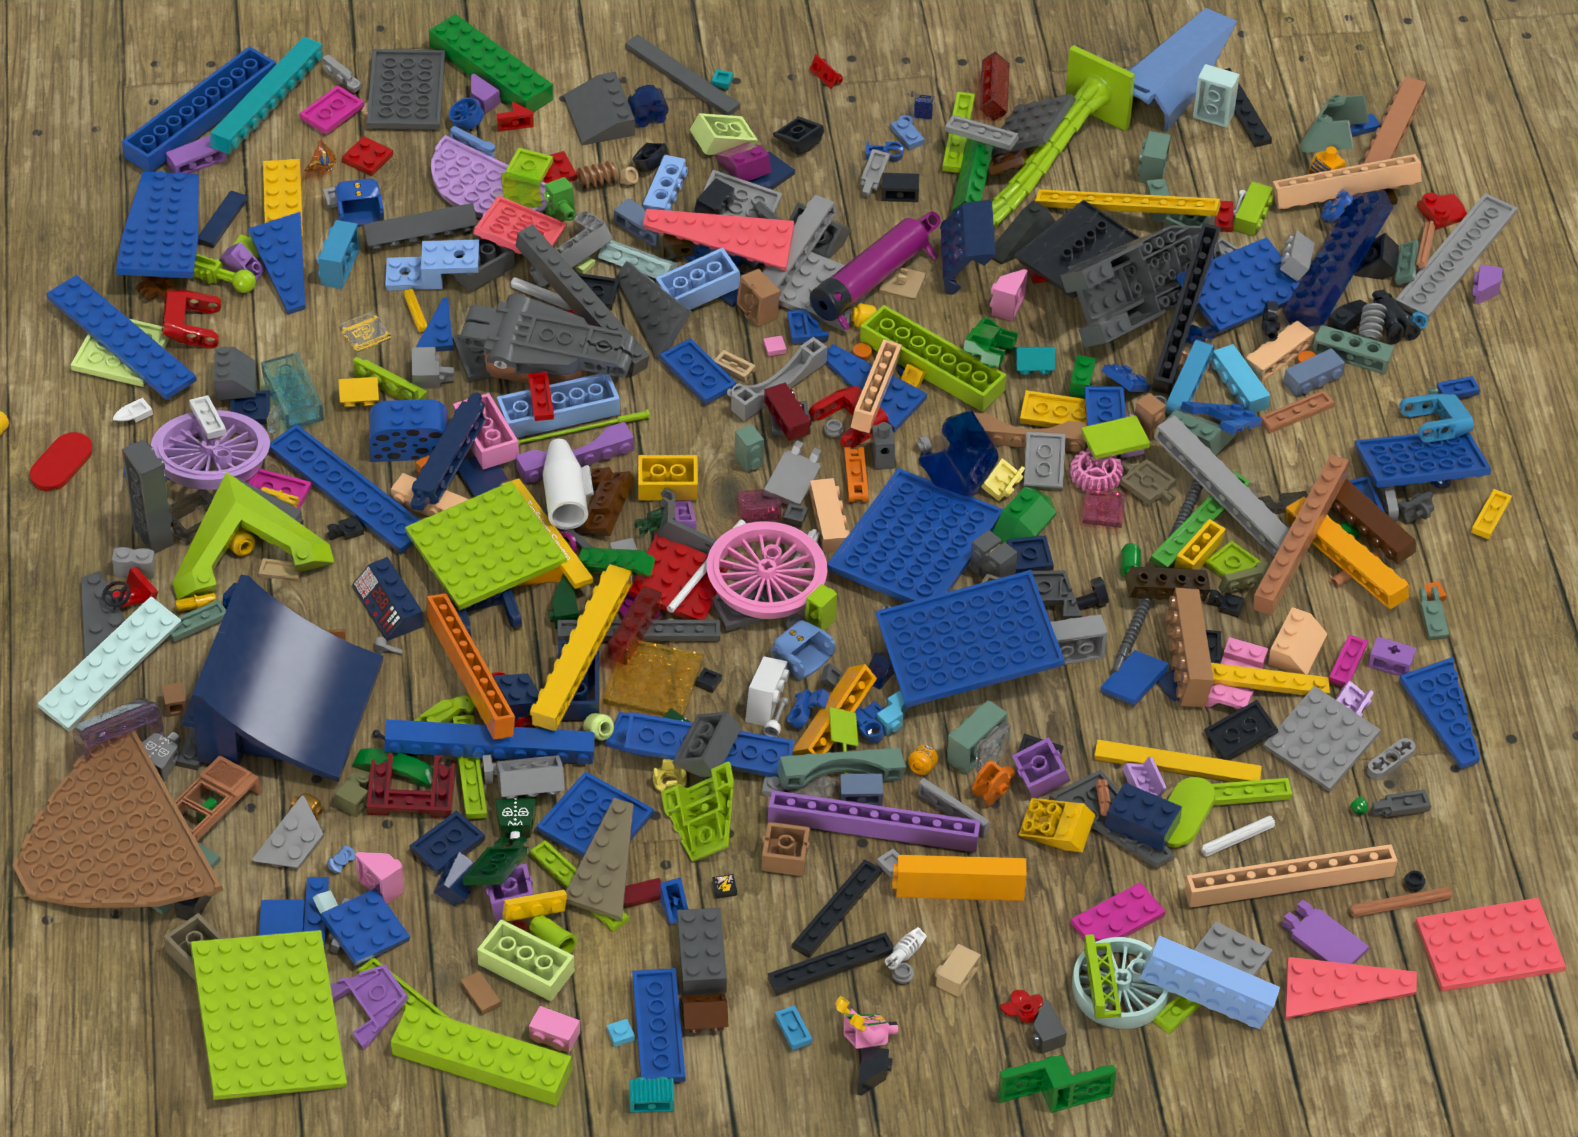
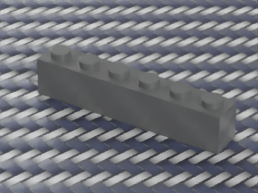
(418, 225)

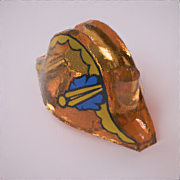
(322, 159)

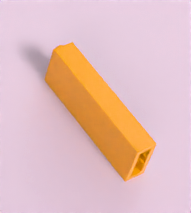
(959, 877)

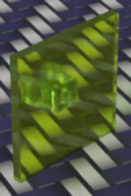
(522, 187)

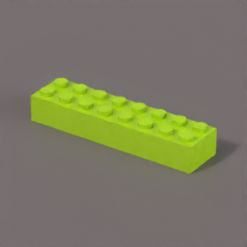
(941, 360)
(481, 1055)

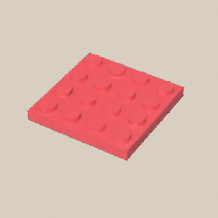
(508, 218)

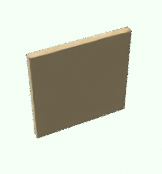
(903, 283)

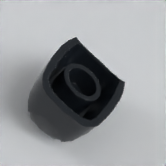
(650, 156)

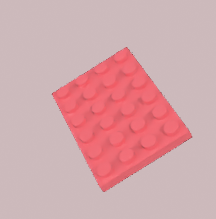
(1490, 944)

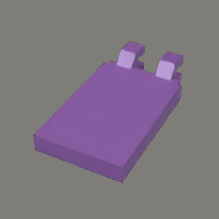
(1323, 935)

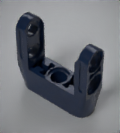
(505, 598)

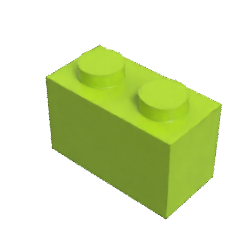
(821, 607)

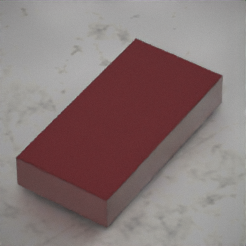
(642, 892)

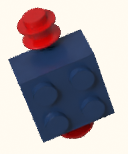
(520, 695)

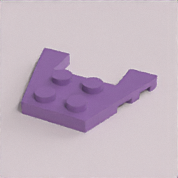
(377, 994)

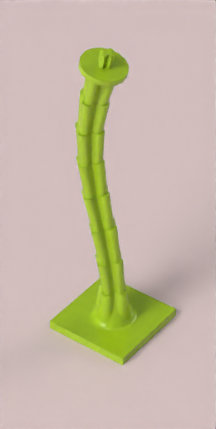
(1100, 91)

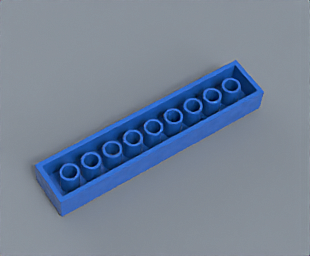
(196, 110)

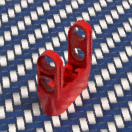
(174, 316)
(847, 399)

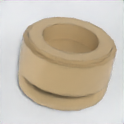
(629, 176)

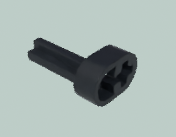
(1098, 596)

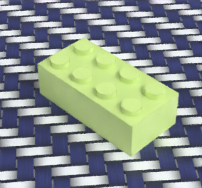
(525, 960)

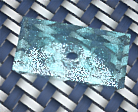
(292, 390)

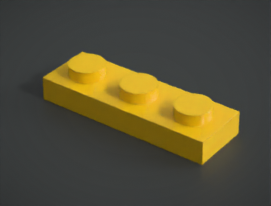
(1491, 514)
(534, 905)

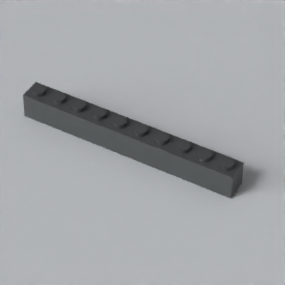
(573, 289)

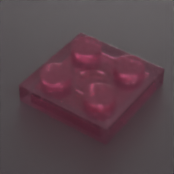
(1103, 508)

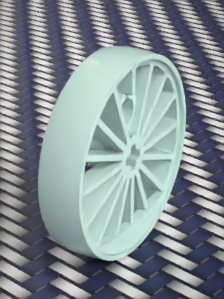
(1128, 986)

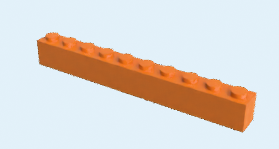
(470, 666)

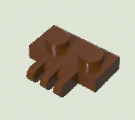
(155, 286)

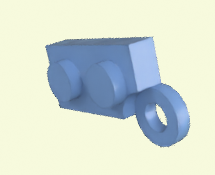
(907, 132)

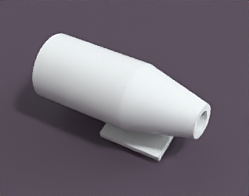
(566, 486)

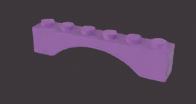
(611, 443)

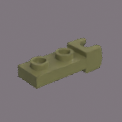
(1244, 578)

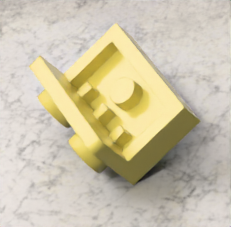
(1001, 480)

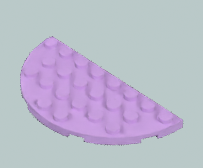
(469, 176)

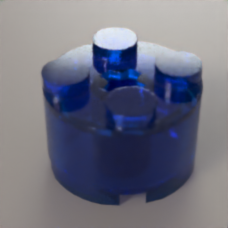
(648, 105)

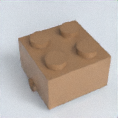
(758, 297)
(785, 848)

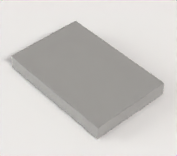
(1044, 460)

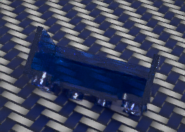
(967, 458)

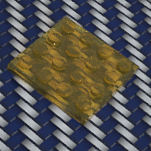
(655, 679)

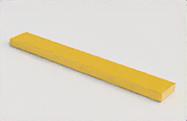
(1177, 762)

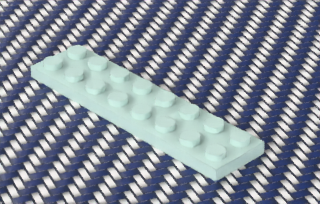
(109, 663)

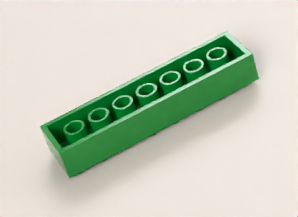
(483, 57)

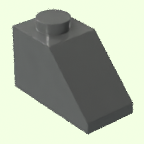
(1048, 1030)

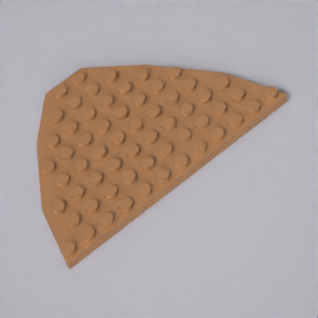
(113, 837)

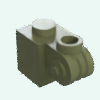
(353, 793)

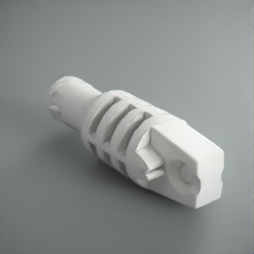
(906, 948)

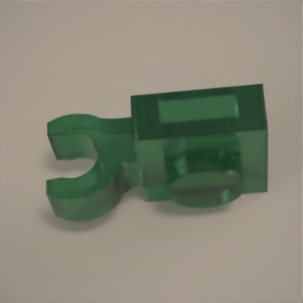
(651, 522)

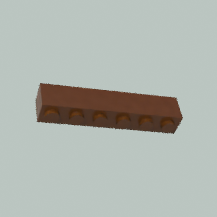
(1374, 523)

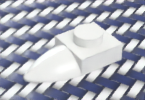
(134, 411)

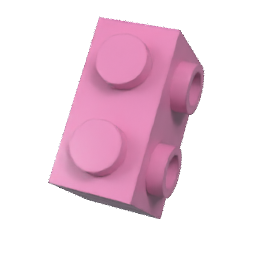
(554, 1029)

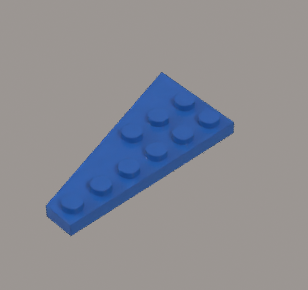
(1442, 704)

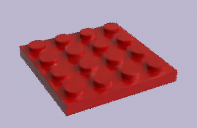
(671, 572)

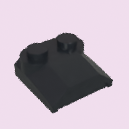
(800, 134)

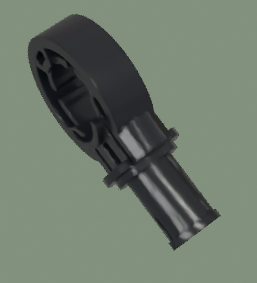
(1270, 325)

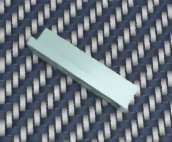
(645, 262)

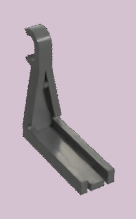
(678, 532)

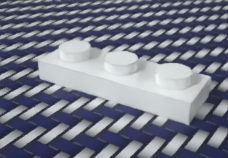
(207, 417)

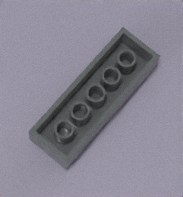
(148, 496)

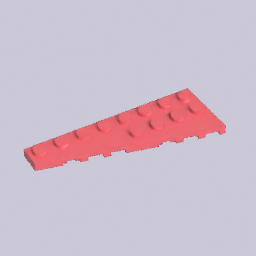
(747, 237)

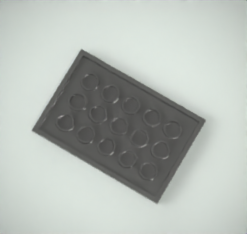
(406, 89)

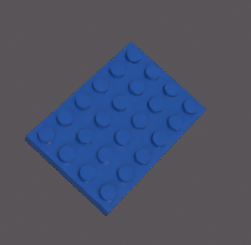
(1242, 284)
(1410, 460)

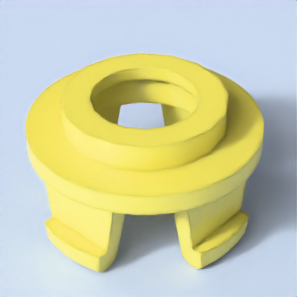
(668, 769)

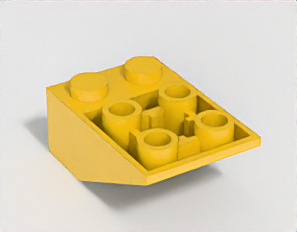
(1057, 824)

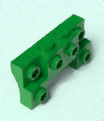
(984, 340)

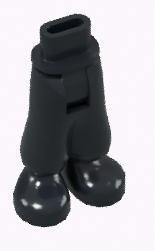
(1396, 319)

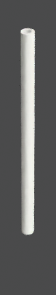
(692, 582)

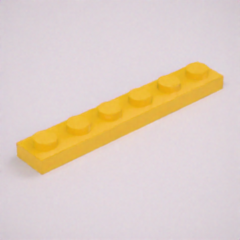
(1267, 679)

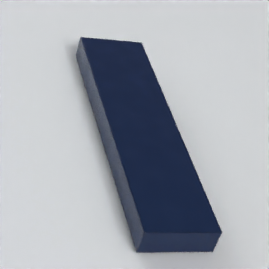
(222, 219)

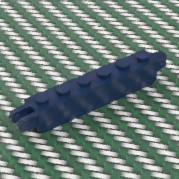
(448, 453)

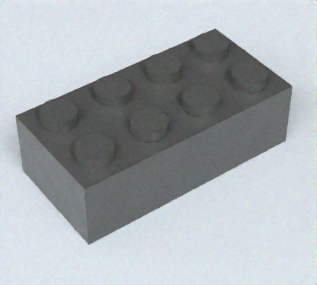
(701, 951)

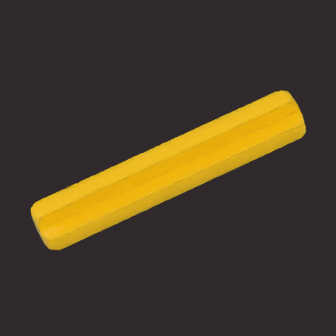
(415, 310)

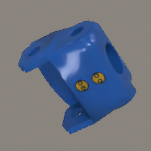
(359, 201)

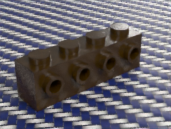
(1161, 582)

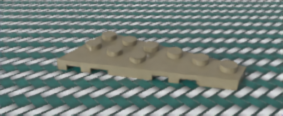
(603, 870)

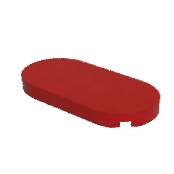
(61, 461)

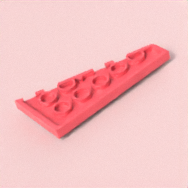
(1333, 986)

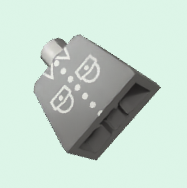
(163, 752)

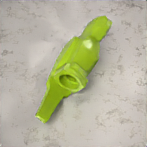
(446, 709)

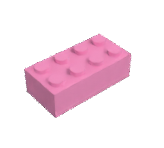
(495, 440)

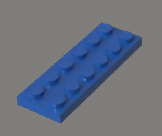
(658, 1024)

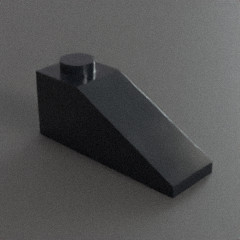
(1346, 316)

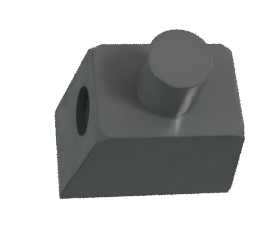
(881, 438)

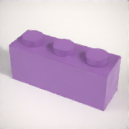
(194, 156)

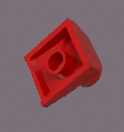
(1441, 209)

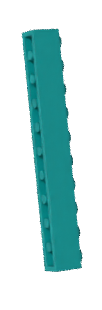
(266, 95)

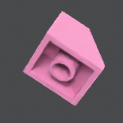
(1008, 294)
(380, 872)

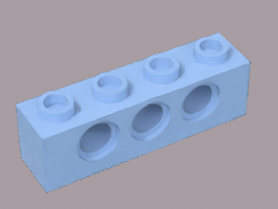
(666, 184)

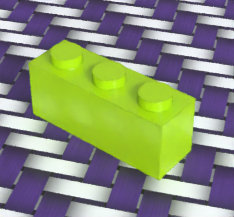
(1253, 209)

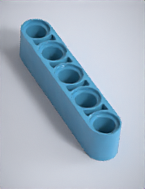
(1190, 376)

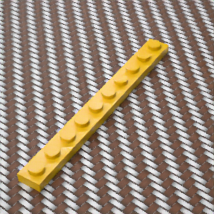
(1130, 202)

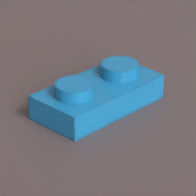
(793, 1028)

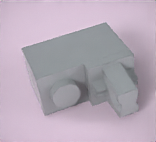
(427, 368)

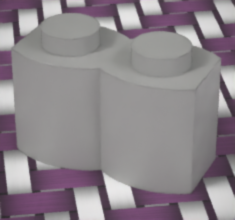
(127, 558)

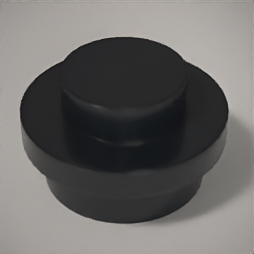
(1414, 880)

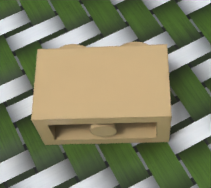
(957, 970)

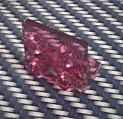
(757, 507)

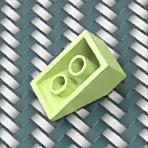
(721, 132)

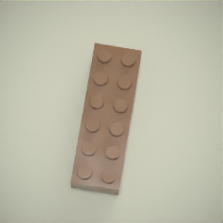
(1189, 647)

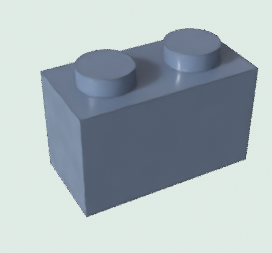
(862, 788)

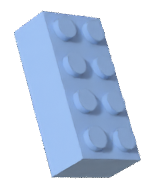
(701, 279)

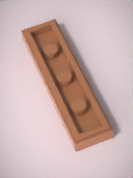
(1297, 411)

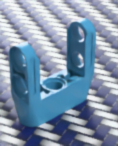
(1448, 408)

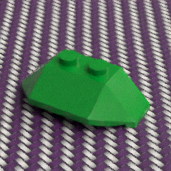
(1025, 515)

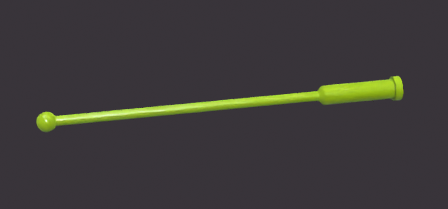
(625, 418)

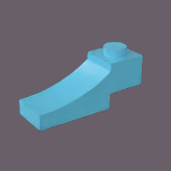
(892, 715)

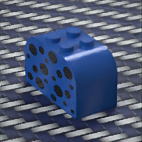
(405, 429)

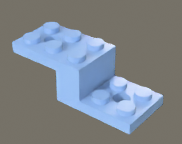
(436, 260)

